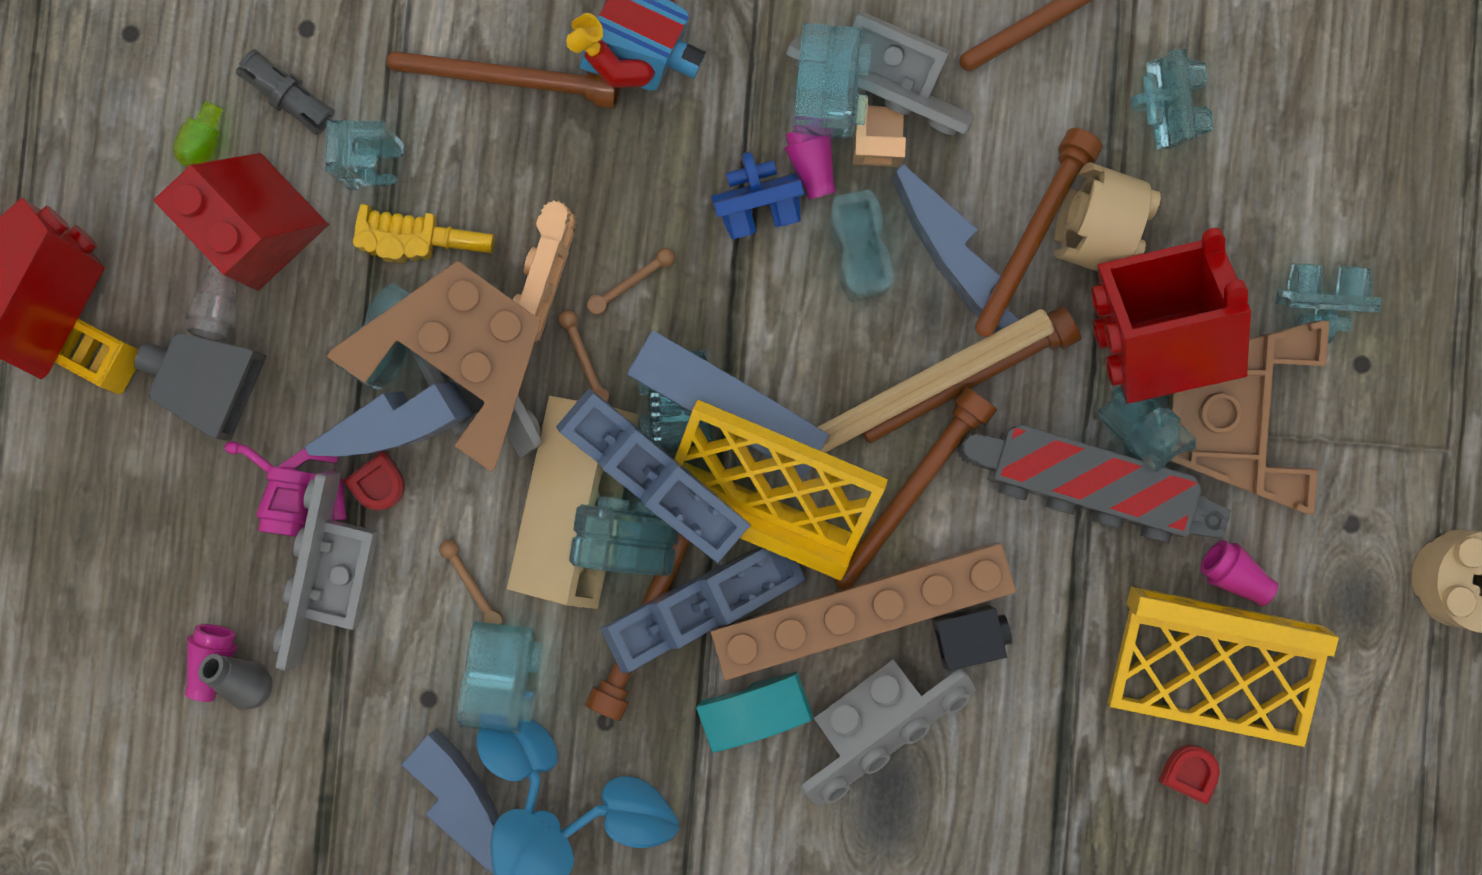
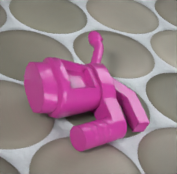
(282, 502)

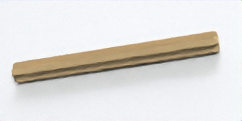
(937, 378)

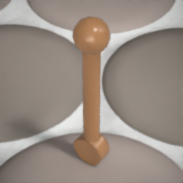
(598, 304)
(568, 320)
(449, 550)

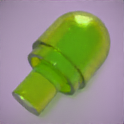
(198, 138)

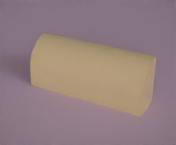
(559, 484)

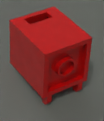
(1172, 319)

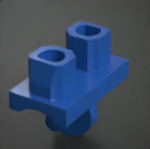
(779, 193)

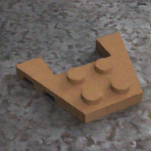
(468, 335)
(1234, 419)

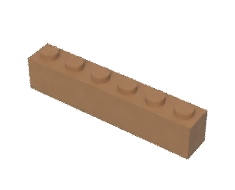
(863, 610)

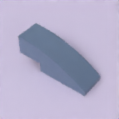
(394, 422)
(462, 803)

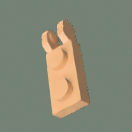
(547, 261)

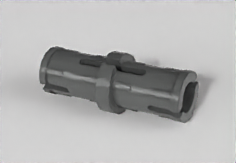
(285, 91)

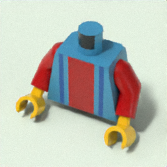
(635, 43)

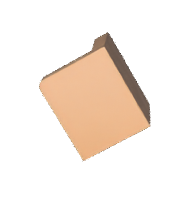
(880, 139)

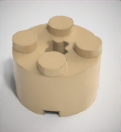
(1104, 217)
(1445, 579)

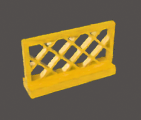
(776, 526)
(1230, 625)

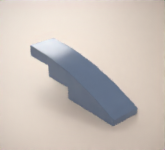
(944, 237)
(688, 378)
(653, 475)
(700, 606)

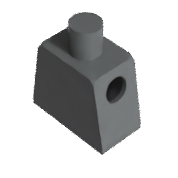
(202, 381)

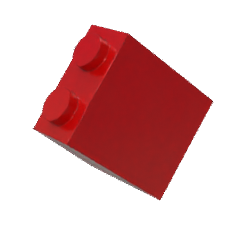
(241, 216)
(43, 284)

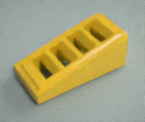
(112, 365)

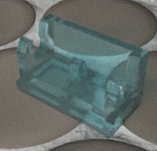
(356, 148)

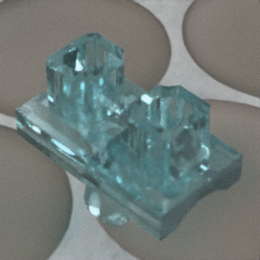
(1170, 99)
(1351, 294)
(1147, 429)

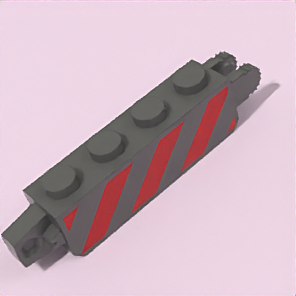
(1097, 481)

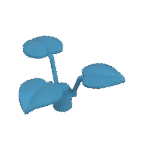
(532, 840)

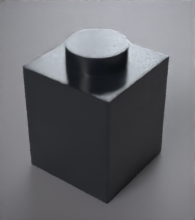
(971, 637)

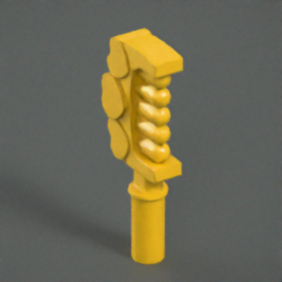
(404, 238)

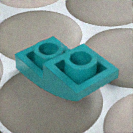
(754, 713)

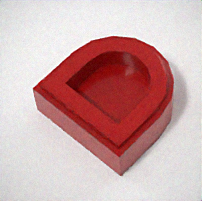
(377, 483)
(1191, 772)

